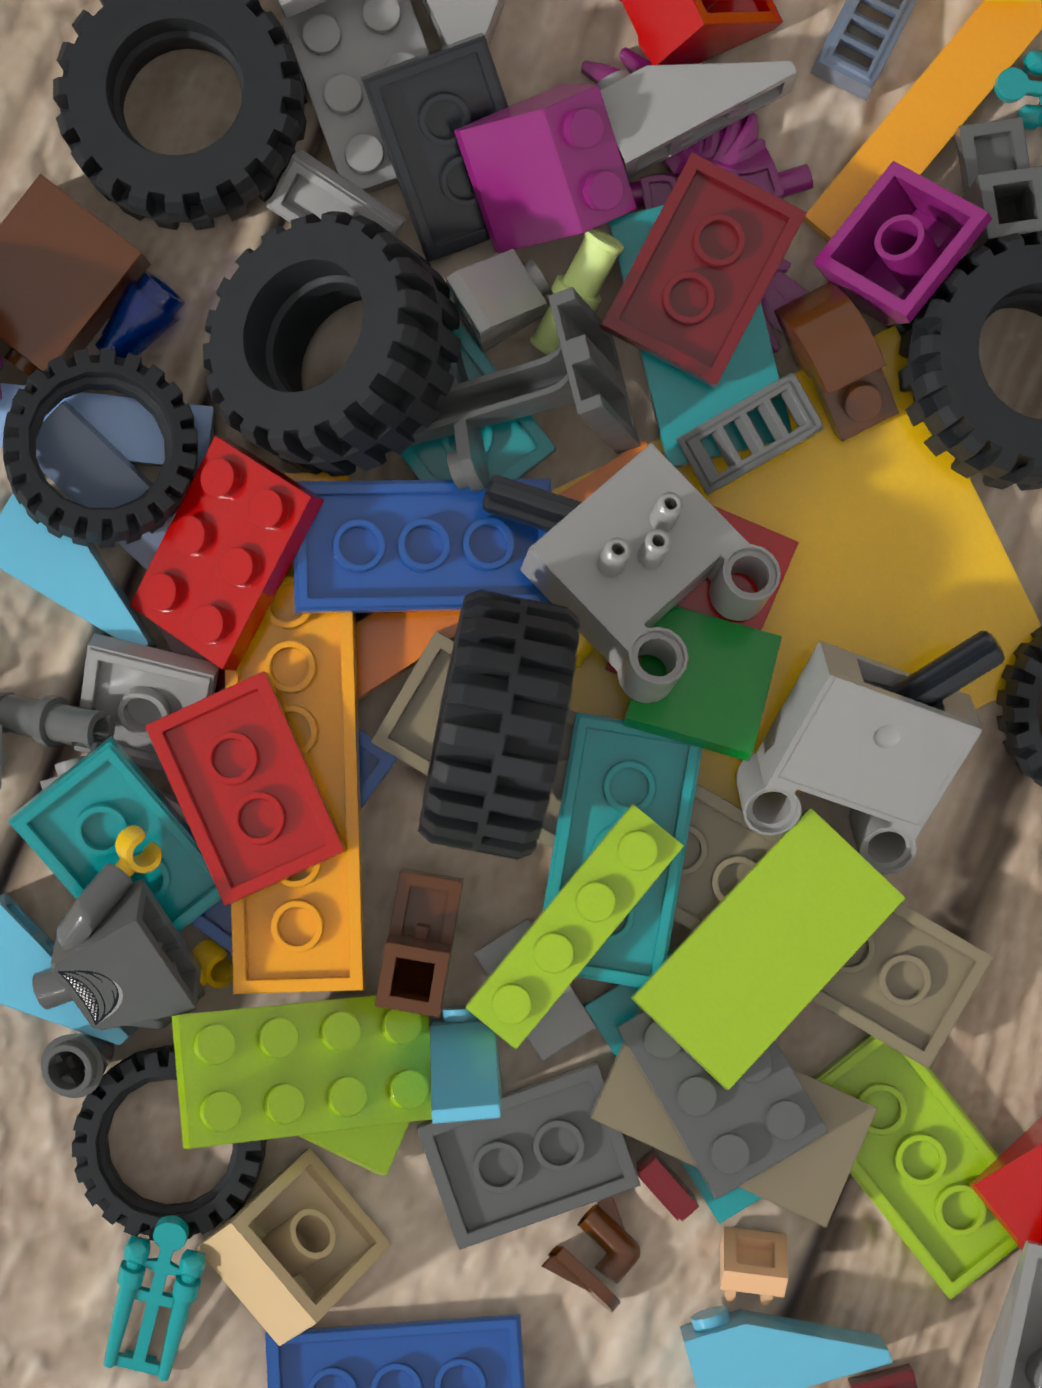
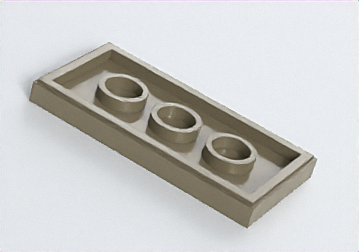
(802, 1183)

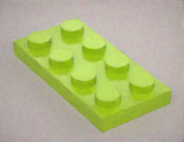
(299, 1070)

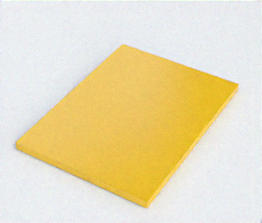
(884, 564)

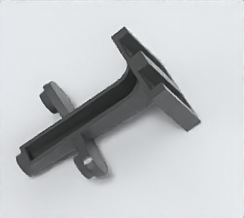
(578, 372)

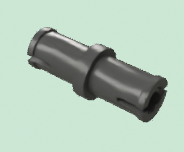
(54, 721)

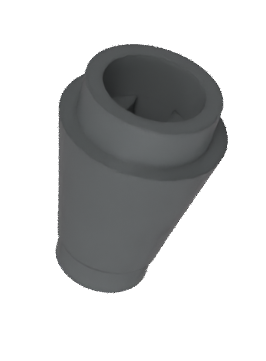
(75, 1064)

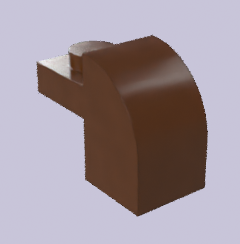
(840, 357)
(419, 942)

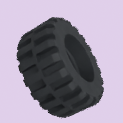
(197, 184)
(279, 304)
(947, 369)
(500, 725)

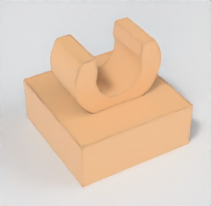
(753, 1263)

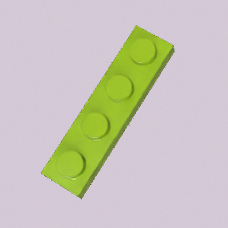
(574, 926)

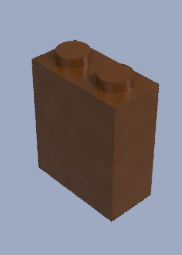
(58, 276)

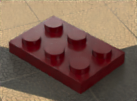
(703, 270)

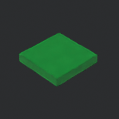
(720, 691)

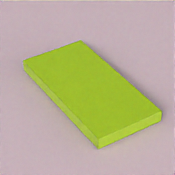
(768, 948)
(921, 1163)

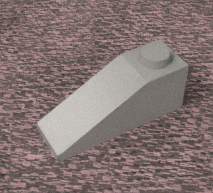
(678, 105)

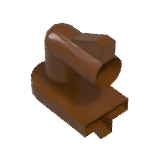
(606, 1228)

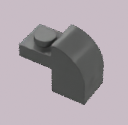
(1000, 178)

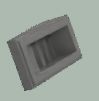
(797, 404)

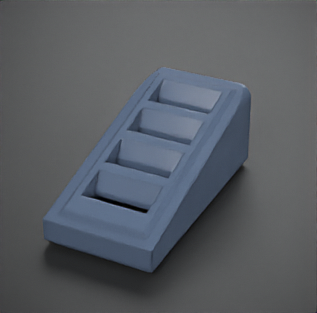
(846, 72)

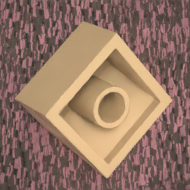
(294, 1247)

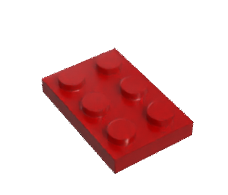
(226, 553)
(245, 788)

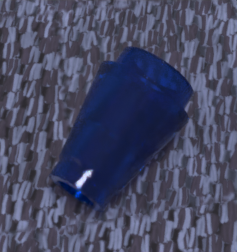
(141, 316)

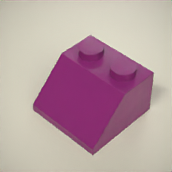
(546, 167)
(900, 244)

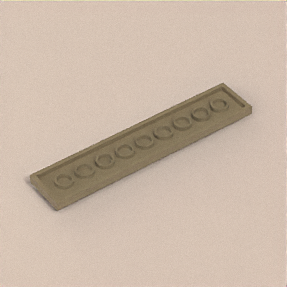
(897, 986)

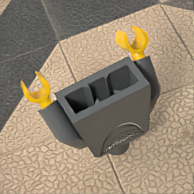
(123, 953)

